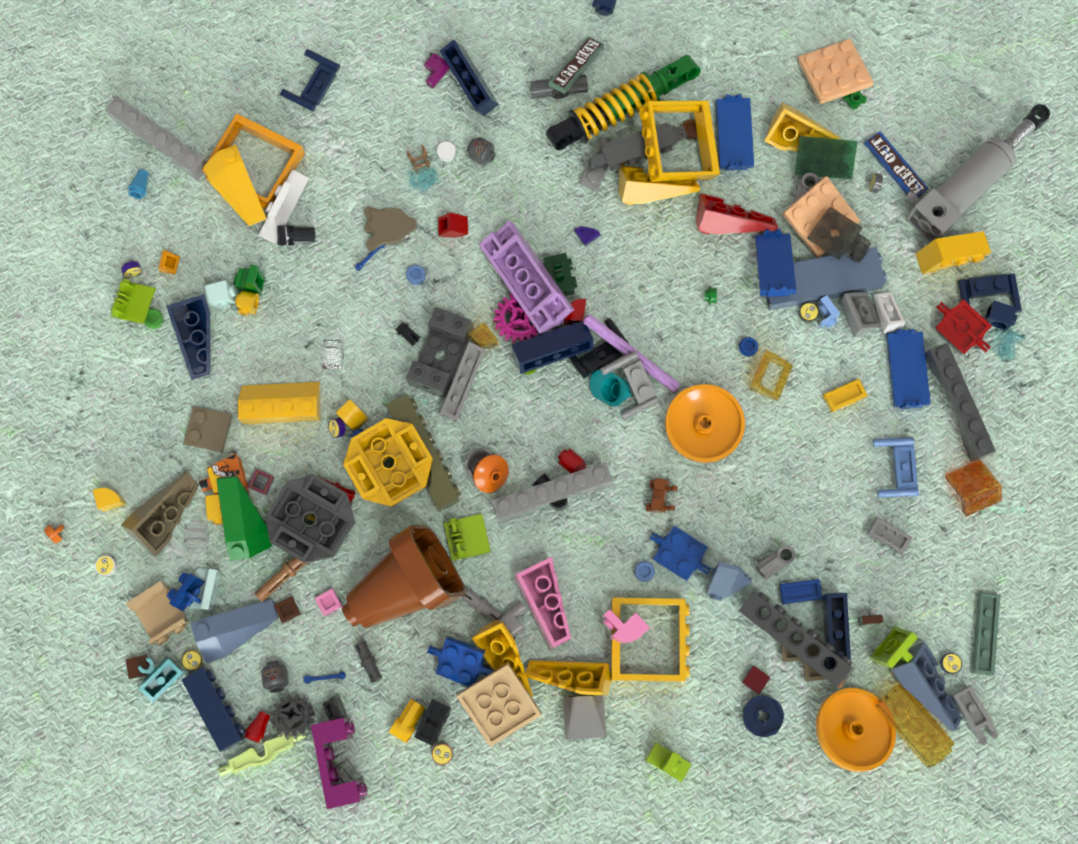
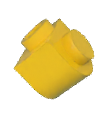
(247, 302)

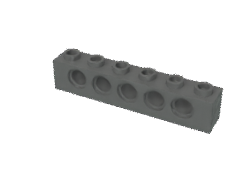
(752, 610)

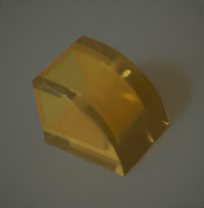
(483, 337)

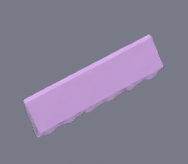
(526, 277)

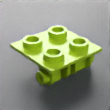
(132, 302)
(467, 537)

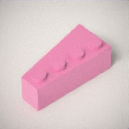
(544, 600)

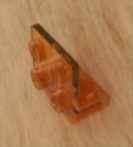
(975, 487)

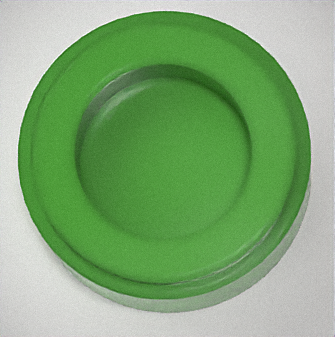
(154, 319)

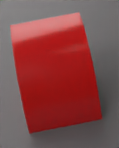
(452, 225)
(577, 314)

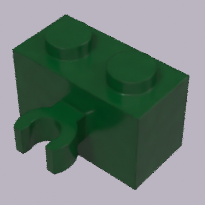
(559, 269)

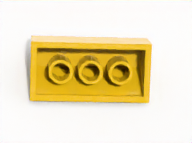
(279, 403)

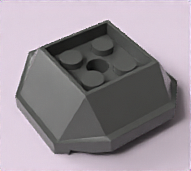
(290, 512)

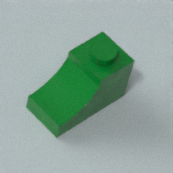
(249, 279)

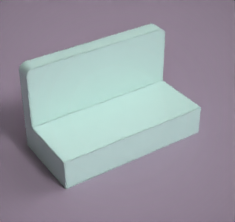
(208, 589)

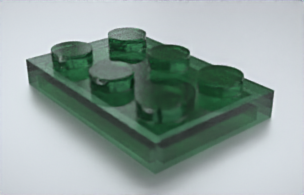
(825, 157)

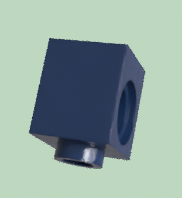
(1001, 315)

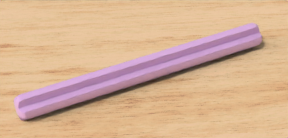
(626, 349)

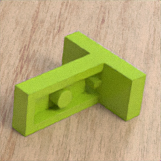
(668, 762)

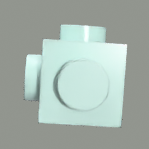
(221, 294)

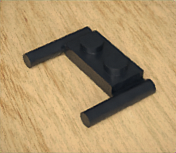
(600, 356)

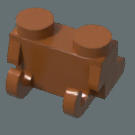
(659, 496)

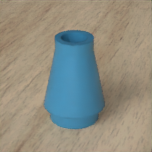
(138, 186)

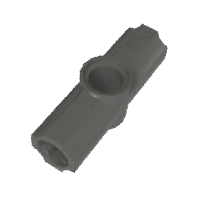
(542, 89)

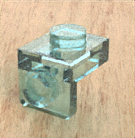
(1006, 345)

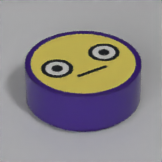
(131, 269)
(336, 427)

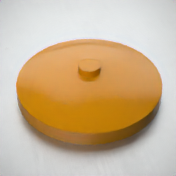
(704, 423)
(854, 730)

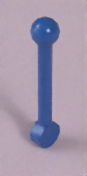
(359, 266)
(308, 679)

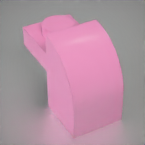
(627, 631)

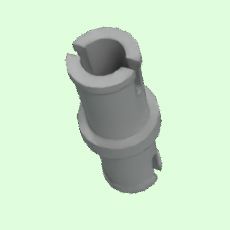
(481, 605)

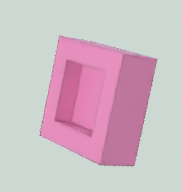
(328, 602)

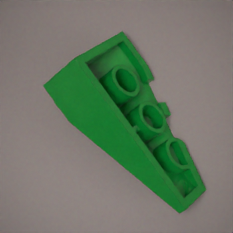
(243, 526)

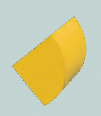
(352, 415)
(107, 499)

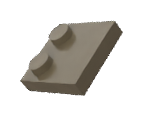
(207, 429)

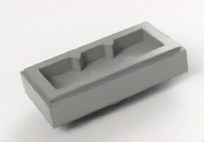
(889, 535)

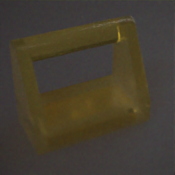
(755, 385)

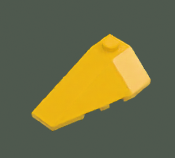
(789, 125)

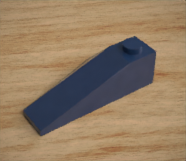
(192, 329)

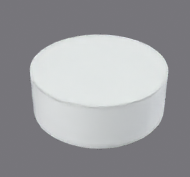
(446, 151)

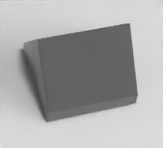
(334, 708)

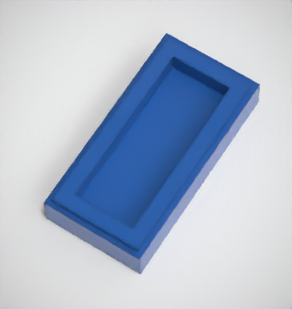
(800, 591)

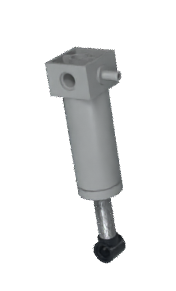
(944, 206)

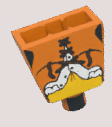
(227, 467)

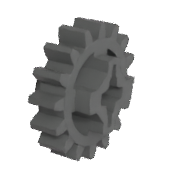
(295, 725)

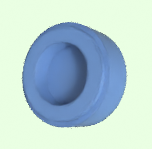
(415, 275)
(644, 571)

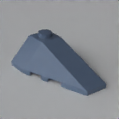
(726, 581)
(225, 632)
(924, 683)

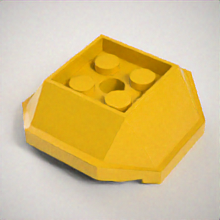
(367, 457)

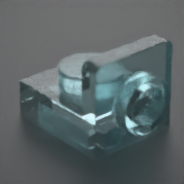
(425, 180)

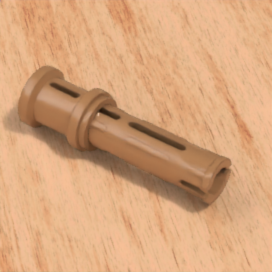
(288, 570)

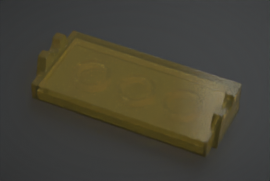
(915, 725)

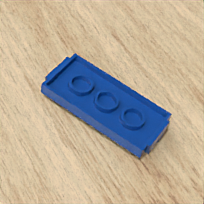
(734, 133)
(775, 264)
(908, 369)

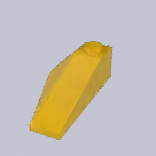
(231, 180)
(637, 187)
(500, 649)
(573, 676)

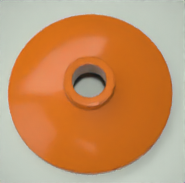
(485, 470)

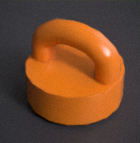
(53, 533)

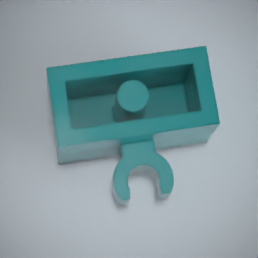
(158, 677)

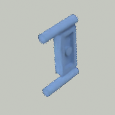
(904, 467)

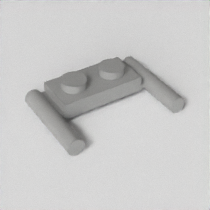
(637, 380)

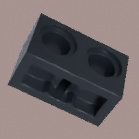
(433, 722)

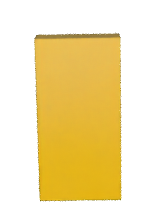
(845, 395)

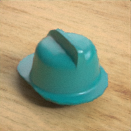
(609, 388)

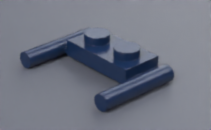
(317, 85)
(990, 286)

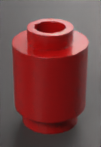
(571, 461)

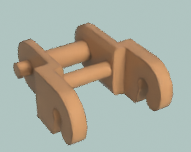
(412, 160)

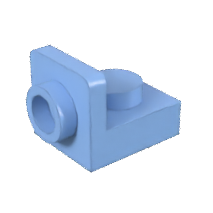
(828, 309)

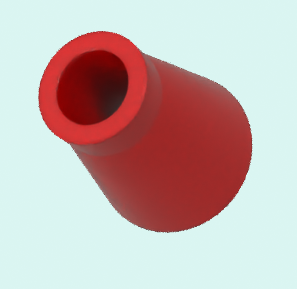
(257, 728)

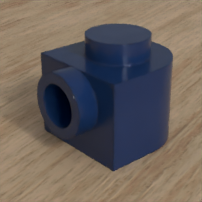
(604, 7)

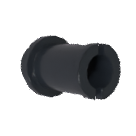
(407, 333)

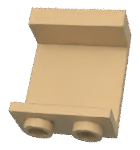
(157, 614)

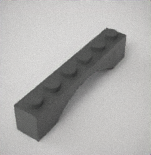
(973, 431)

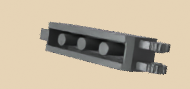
(632, 147)

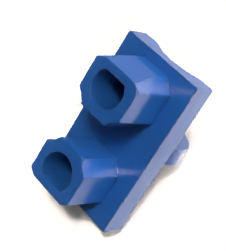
(187, 593)

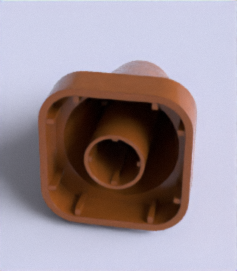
(406, 580)

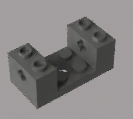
(447, 334)

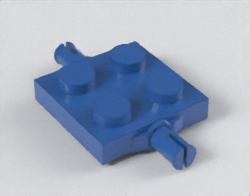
(680, 553)
(459, 661)

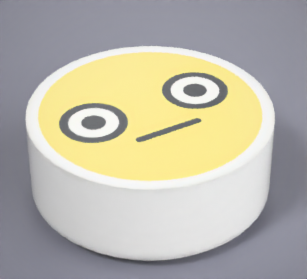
(105, 565)

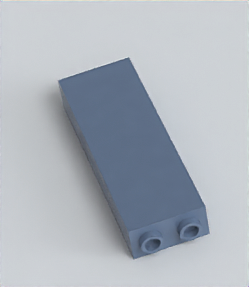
(832, 278)

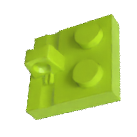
(894, 648)

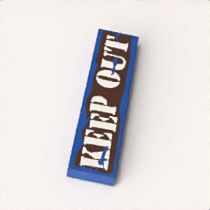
(895, 164)

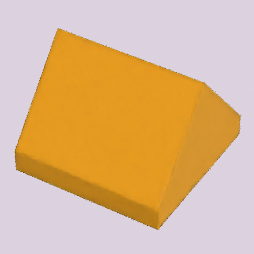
(168, 262)

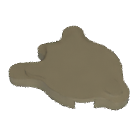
(387, 226)

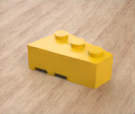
(953, 251)

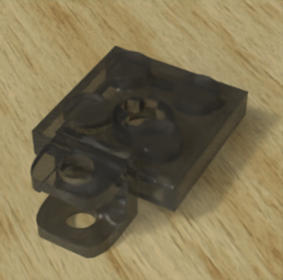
(848, 242)

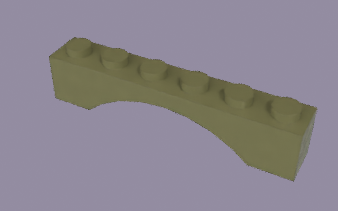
(440, 488)

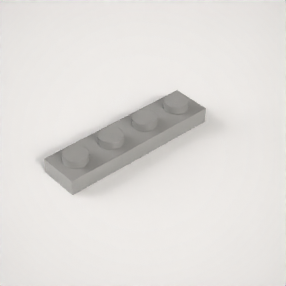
(461, 381)

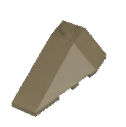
(157, 518)

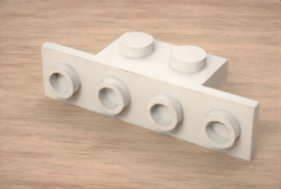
(283, 205)

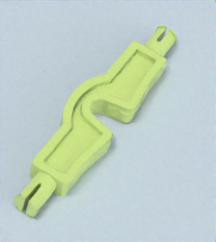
(252, 758)

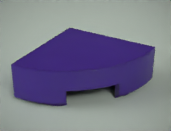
(586, 234)

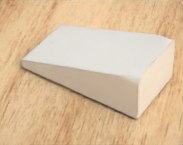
(888, 312)

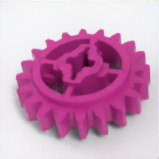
(510, 329)

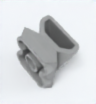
(584, 717)

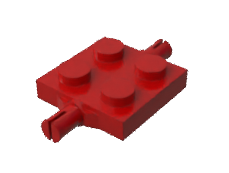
(963, 327)

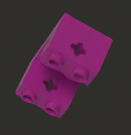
(323, 735)

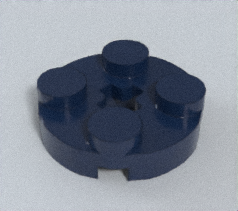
(774, 718)

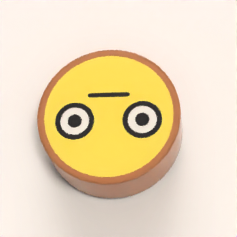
(442, 754)

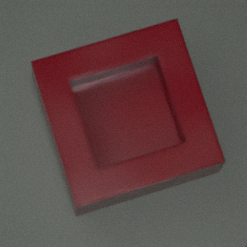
(755, 680)

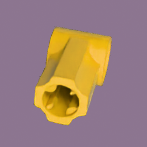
(405, 724)

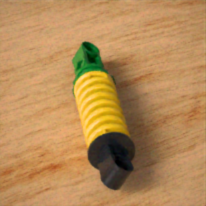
(621, 102)

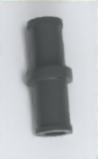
(368, 661)

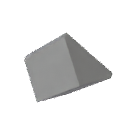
(859, 313)

